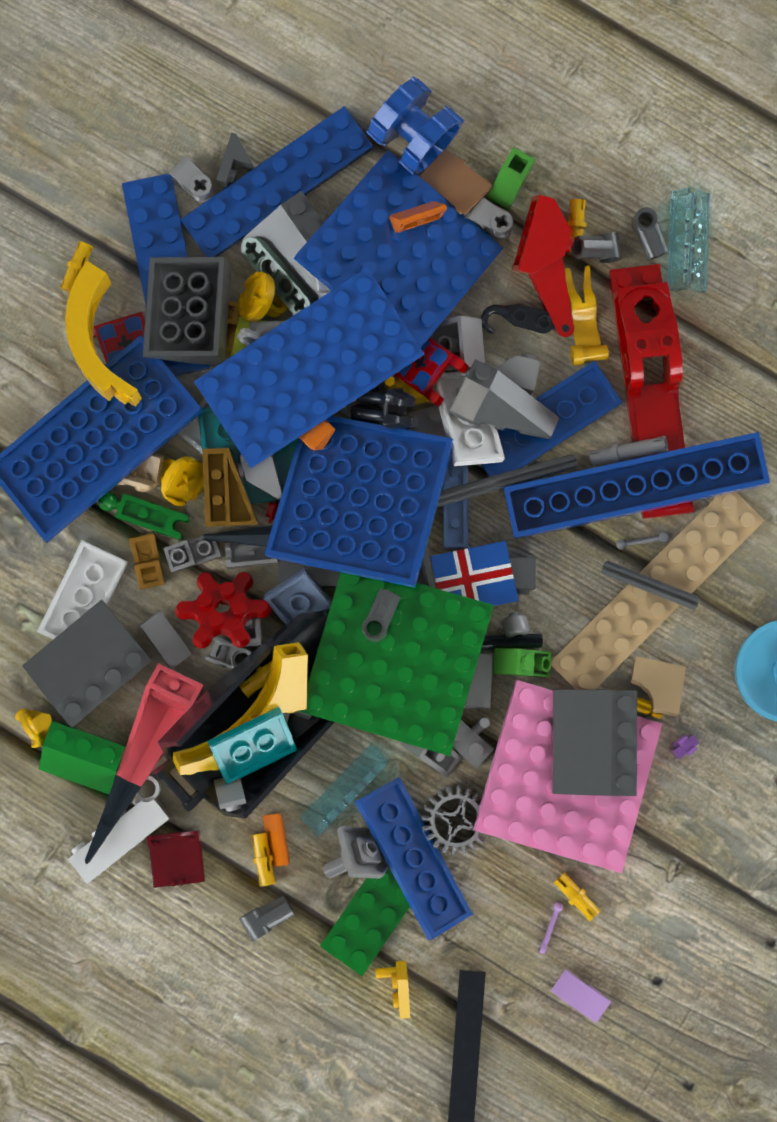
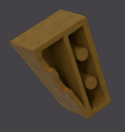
(224, 491)

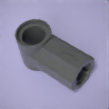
(650, 236)
(602, 247)
(382, 613)
(261, 920)

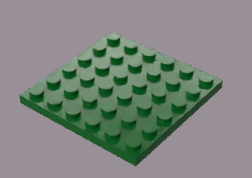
(413, 679)

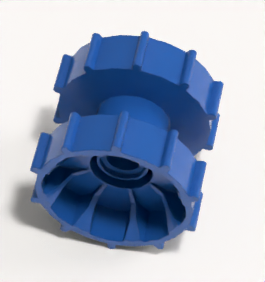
(403, 116)

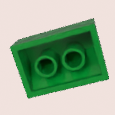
(81, 756)

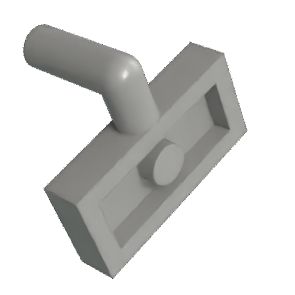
(471, 745)

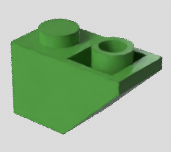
(511, 178)
(522, 662)

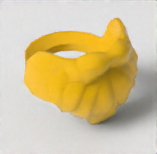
(35, 725)

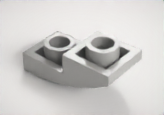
(191, 553)
(165, 639)
(481, 687)
(229, 795)

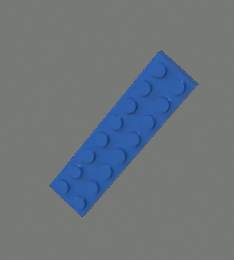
(295, 168)
(156, 233)

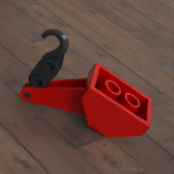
(540, 256)

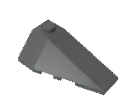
(497, 401)

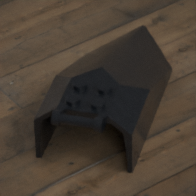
(226, 704)

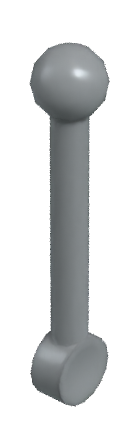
(662, 537)

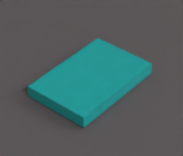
(252, 745)

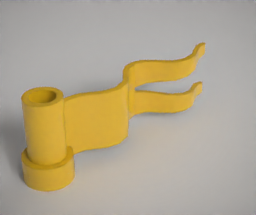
(585, 333)

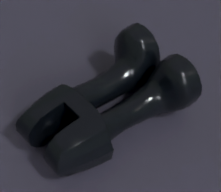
(394, 408)

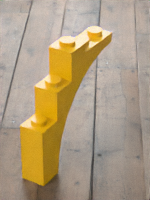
(283, 689)

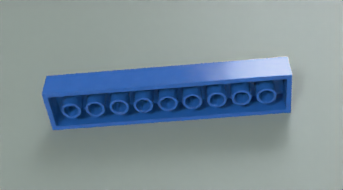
(637, 485)

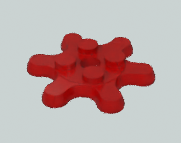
(228, 623)

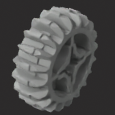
(434, 811)

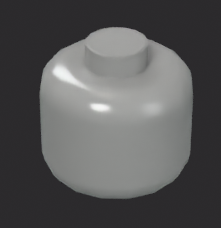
(516, 624)

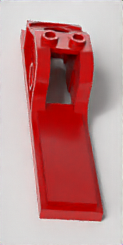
(654, 407)

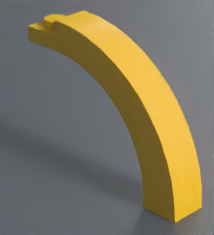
(80, 314)

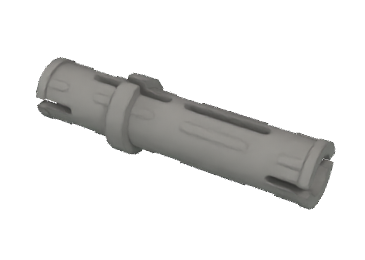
(618, 453)

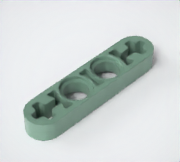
(281, 272)

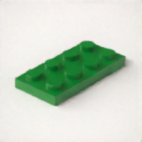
(367, 922)

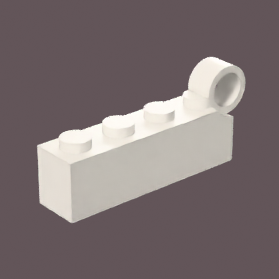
(128, 832)

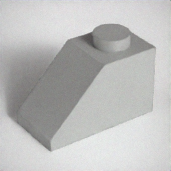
(522, 371)
(262, 476)
(440, 762)

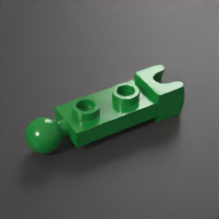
(144, 514)

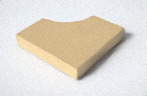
(661, 682)

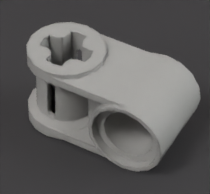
(191, 178)
(487, 217)
(225, 653)

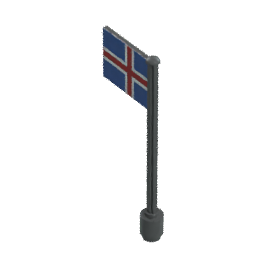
(474, 572)

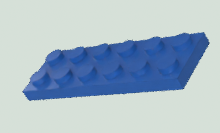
(575, 401)
(413, 858)

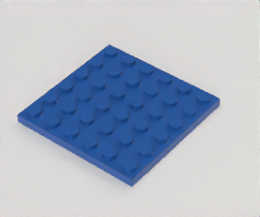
(418, 269)
(362, 501)

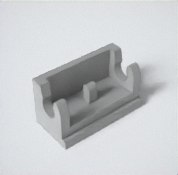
(247, 556)

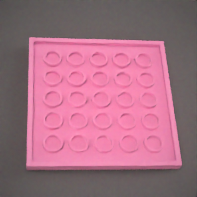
(520, 797)

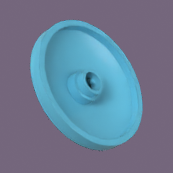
(758, 670)

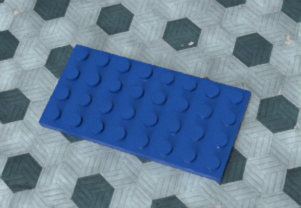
(309, 367)
(93, 442)

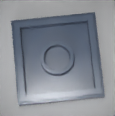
(297, 596)

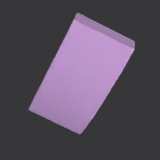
(581, 996)

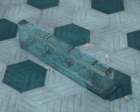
(684, 239)
(344, 790)

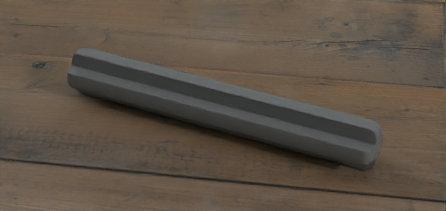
(650, 585)

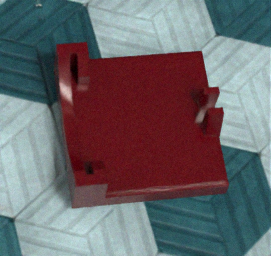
(176, 858)

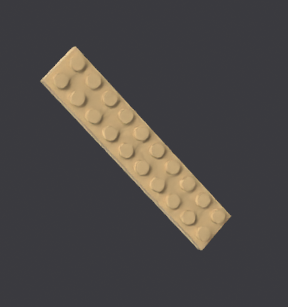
(637, 613)

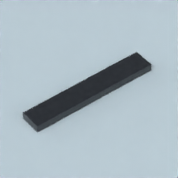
(466, 1046)

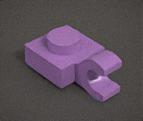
(684, 745)

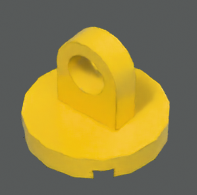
(258, 298)
(181, 480)

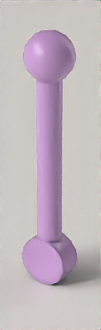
(558, 906)

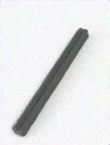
(507, 479)

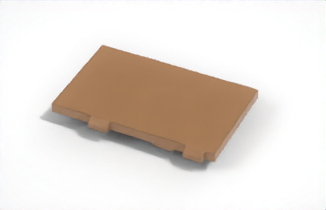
(456, 182)

